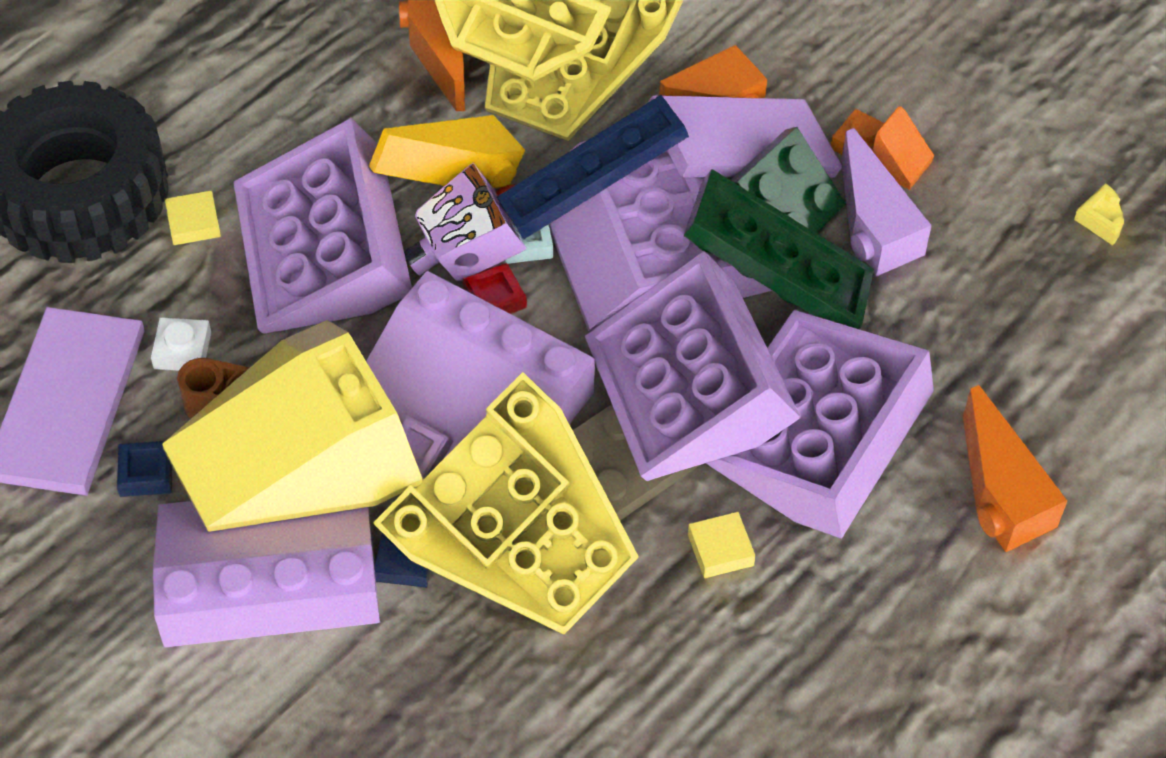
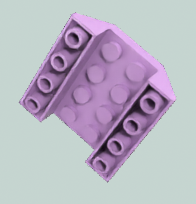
(632, 240)

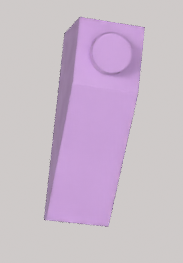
(881, 217)

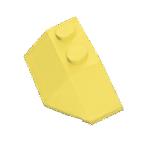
(523, 34)

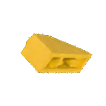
(445, 148)

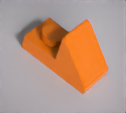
(893, 142)

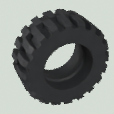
(90, 213)

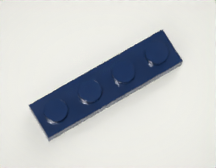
(592, 166)

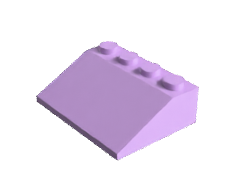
(321, 233)
(456, 353)
(690, 372)
(854, 409)
(261, 576)

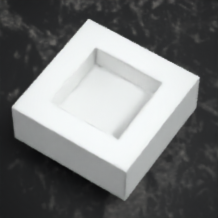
(179, 342)

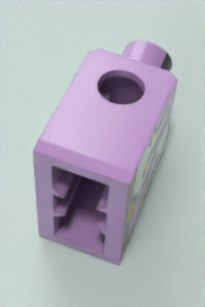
(464, 228)

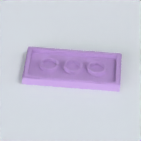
(733, 131)
(67, 400)

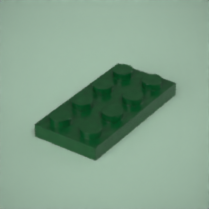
(779, 252)

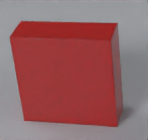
(498, 288)

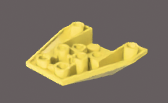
(574, 92)
(294, 437)
(516, 514)

